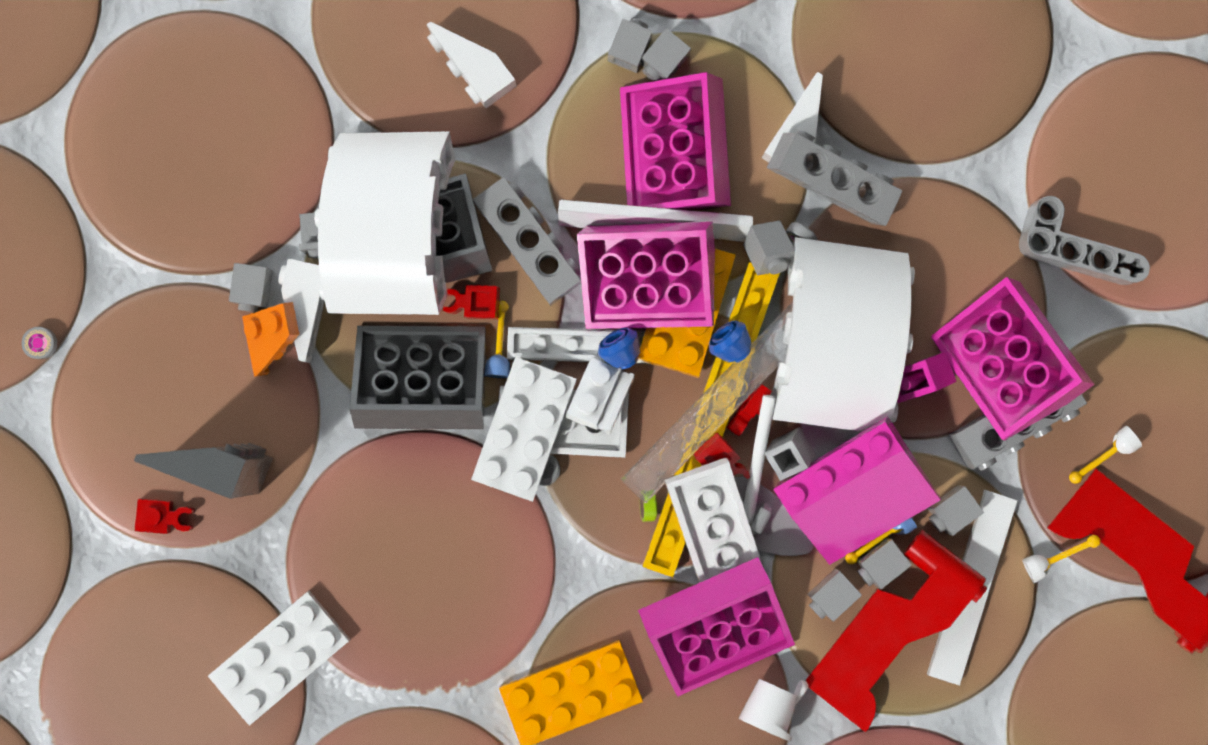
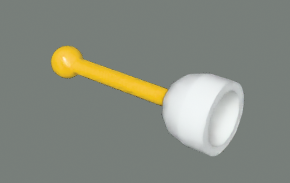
(1124, 441)
(1039, 566)

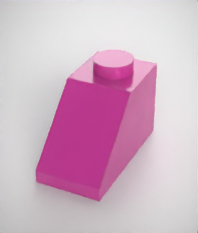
(926, 377)

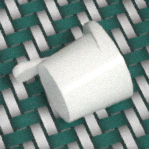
(772, 707)

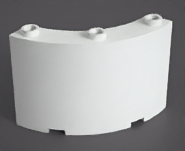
(383, 222)
(844, 335)

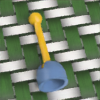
(497, 365)
(901, 529)

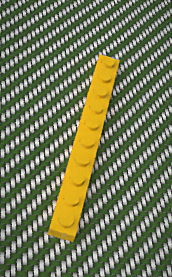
(750, 309)

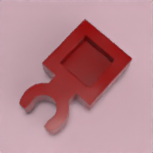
(477, 302)
(748, 410)
(718, 448)
(157, 516)

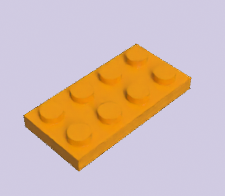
(685, 347)
(570, 694)

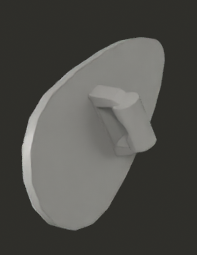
(773, 526)

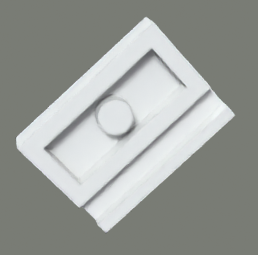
(600, 396)

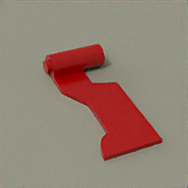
(1147, 547)
(889, 624)

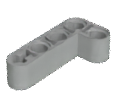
(1083, 248)

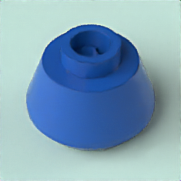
(731, 342)
(620, 348)

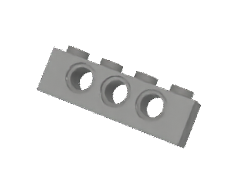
(790, 162)
(492, 204)
(976, 453)

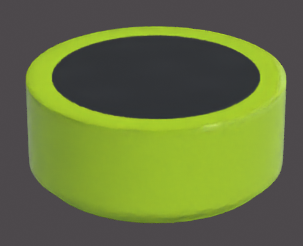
(648, 510)

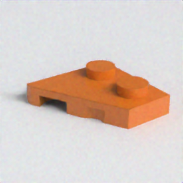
(269, 334)

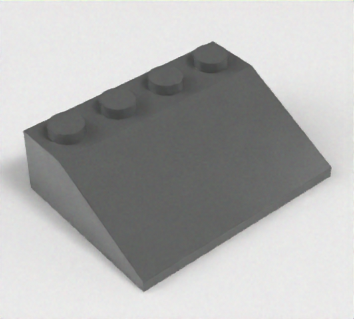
(462, 237)
(419, 377)
(225, 470)

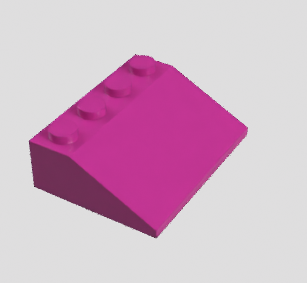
(676, 143)
(647, 275)
(1011, 359)
(857, 491)
(717, 626)

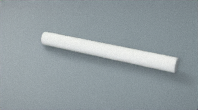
(758, 456)

